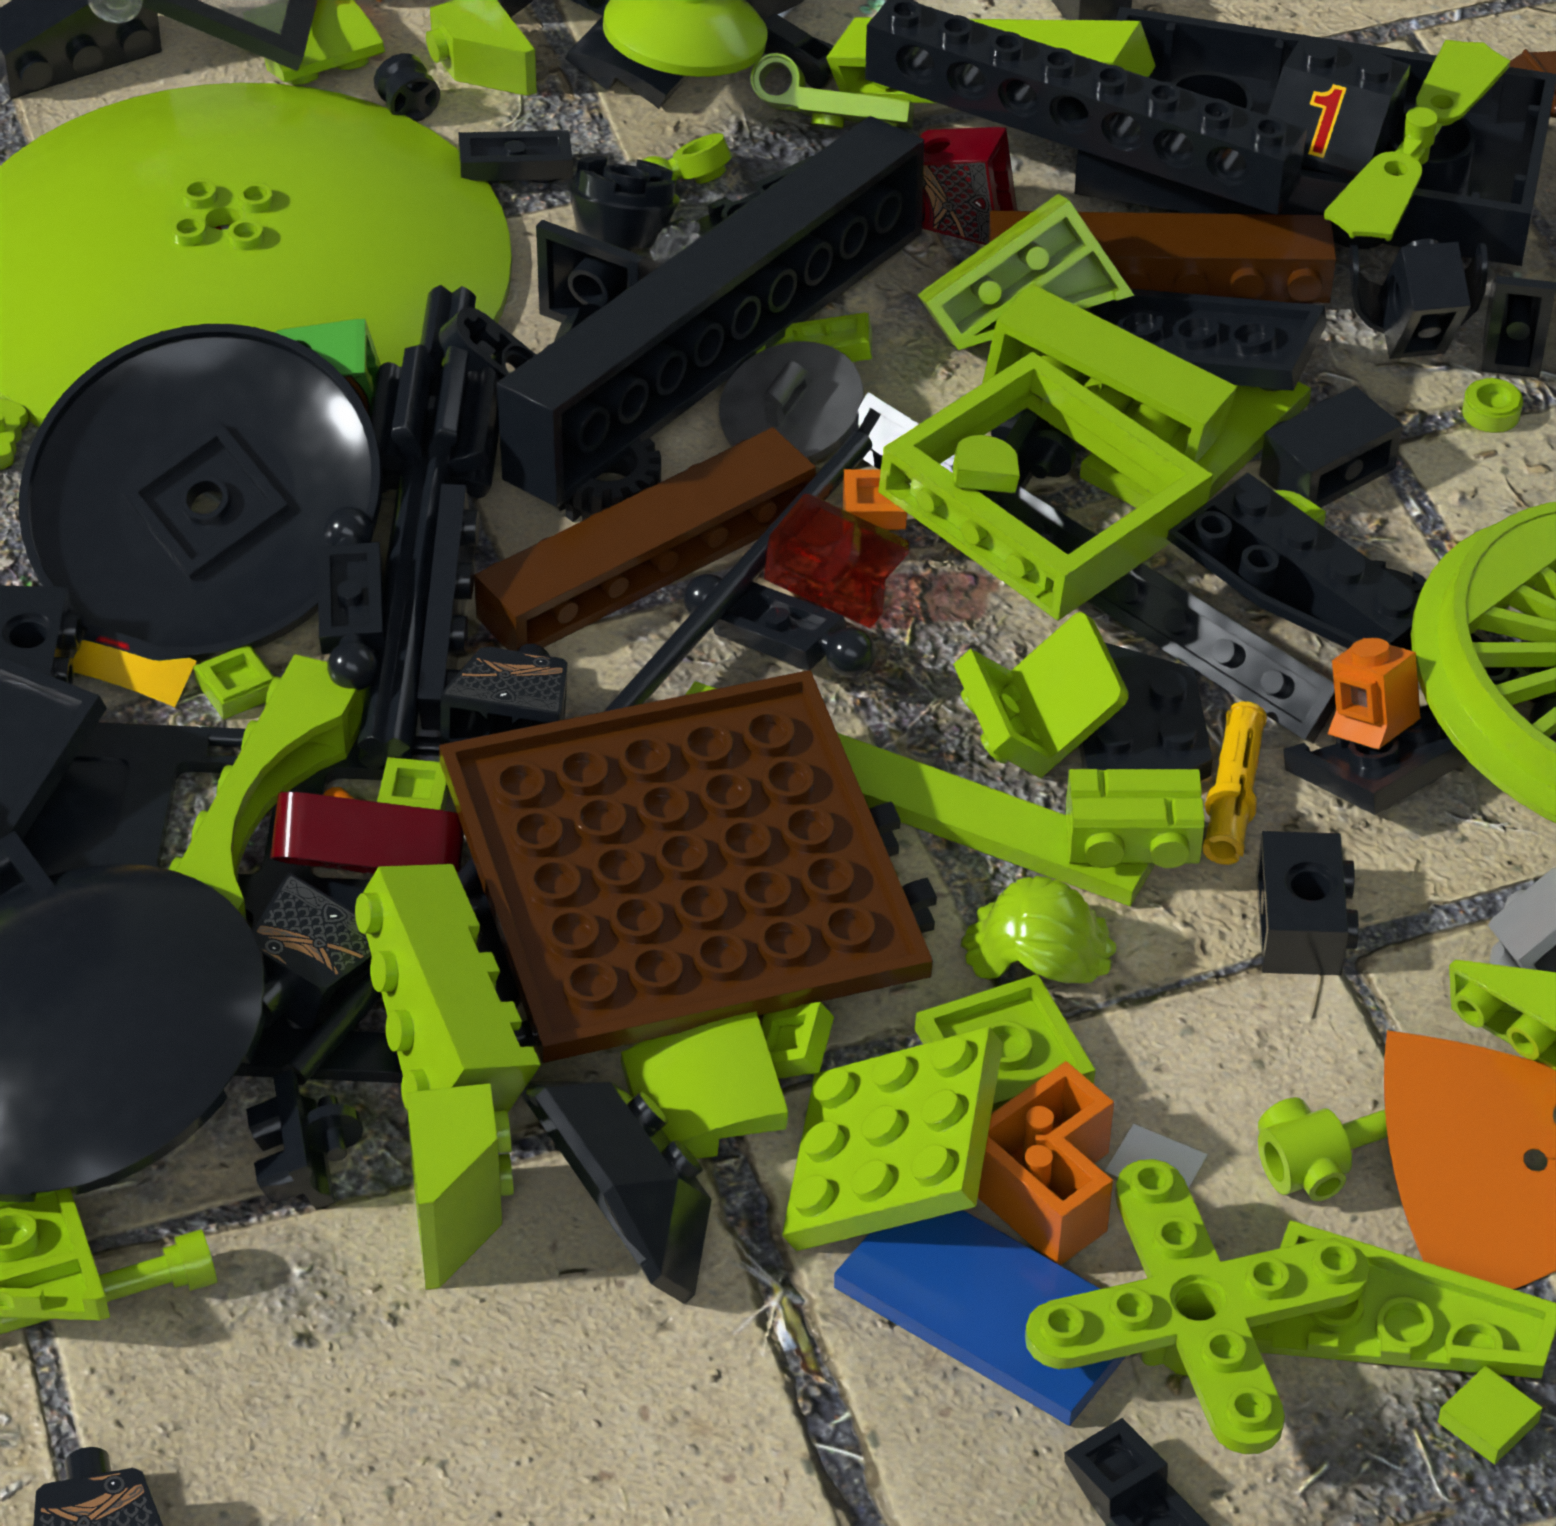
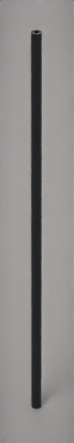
(637, 691)

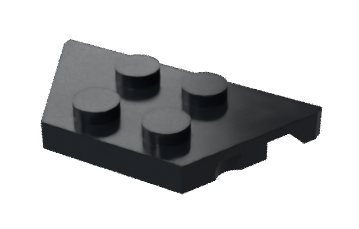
(1157, 725)

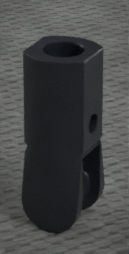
(801, 47)

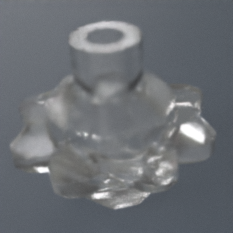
(673, 240)

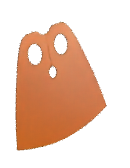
(1458, 1150)

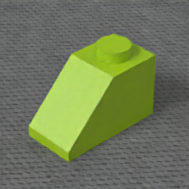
(482, 46)

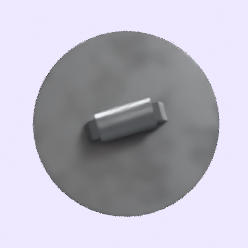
(800, 391)

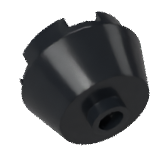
(622, 201)

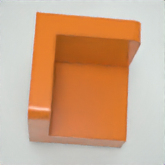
(865, 501)

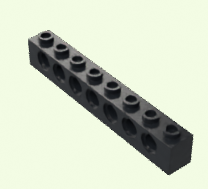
(1085, 104)

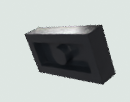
(515, 156)

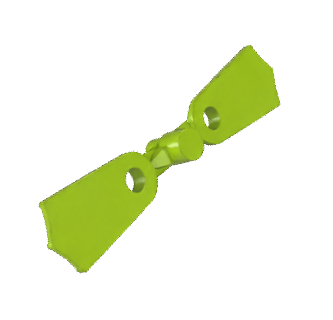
(1375, 198)

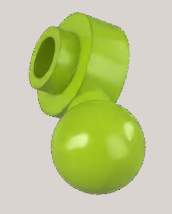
(699, 159)

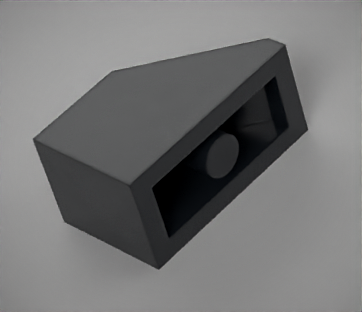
(1517, 325)

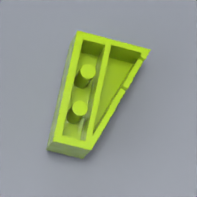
(1044, 249)

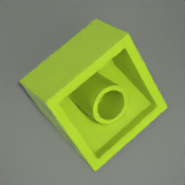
(457, 1173)

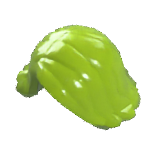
(1043, 929)

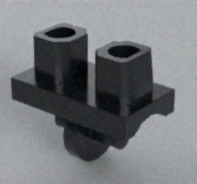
(1037, 446)
(310, 1138)

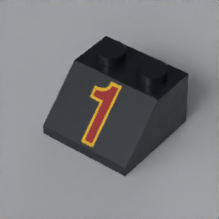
(1344, 100)

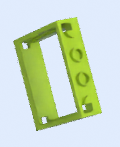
(1005, 543)

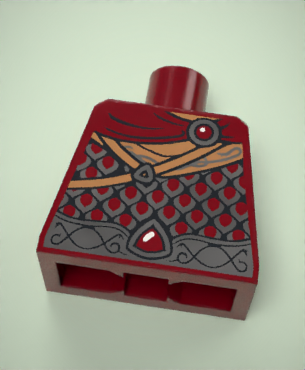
(965, 179)

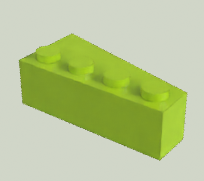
(1133, 375)

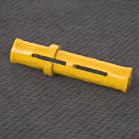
(1232, 799)

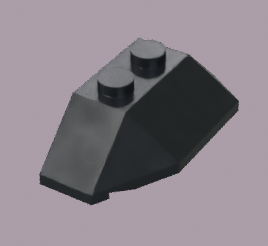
(632, 1174)

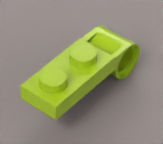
(826, 106)

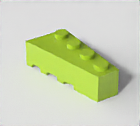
(439, 986)

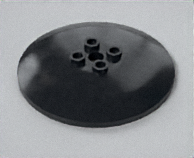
(184, 417)

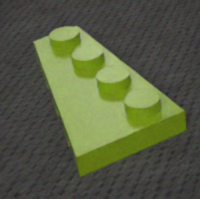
(1419, 1319)

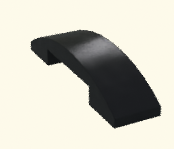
(1127, 1480)

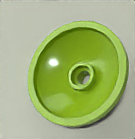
(687, 35)

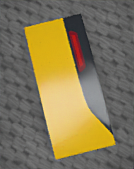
(133, 664)

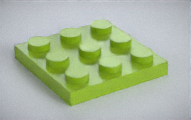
(894, 1139)

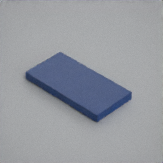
(971, 1298)

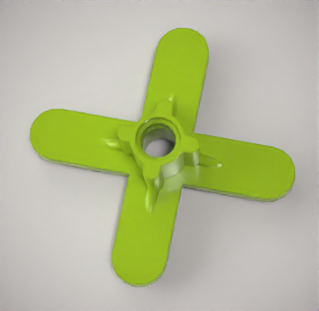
(1195, 1308)

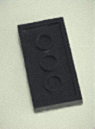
(1227, 336)

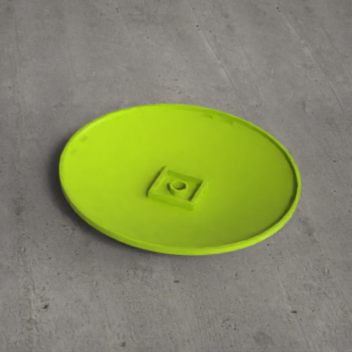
(326, 213)

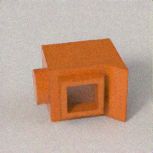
(1374, 692)

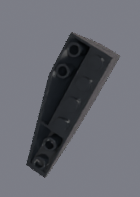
(1301, 570)

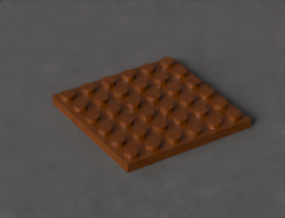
(681, 865)

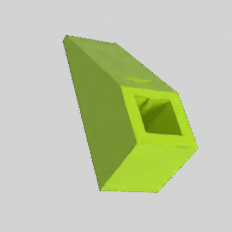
(1508, 1003)

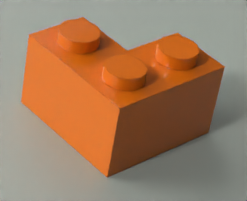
(1043, 1162)

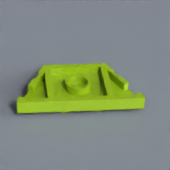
(47, 1261)

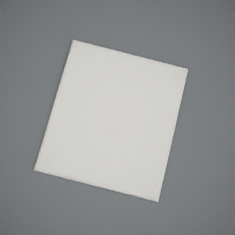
(1146, 1144)

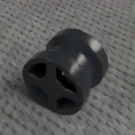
(407, 87)

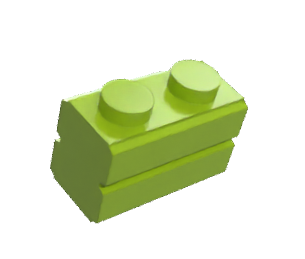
(1134, 817)

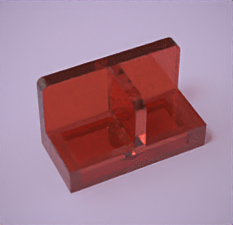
(834, 559)

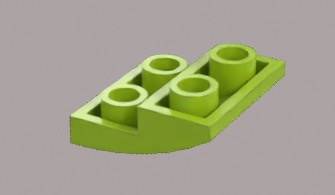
(337, 38)
(709, 1082)

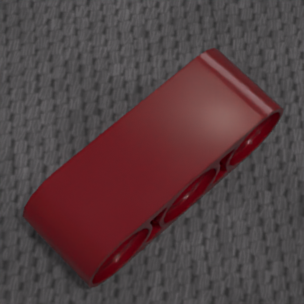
(362, 834)

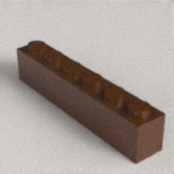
(1213, 253)
(640, 543)

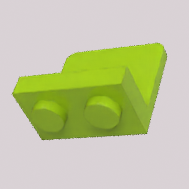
(1047, 699)

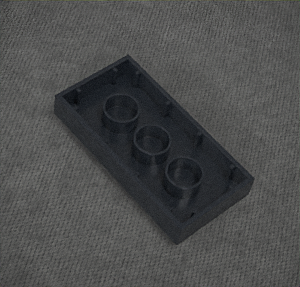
(1470, 189)

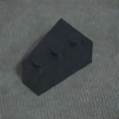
(64, 40)

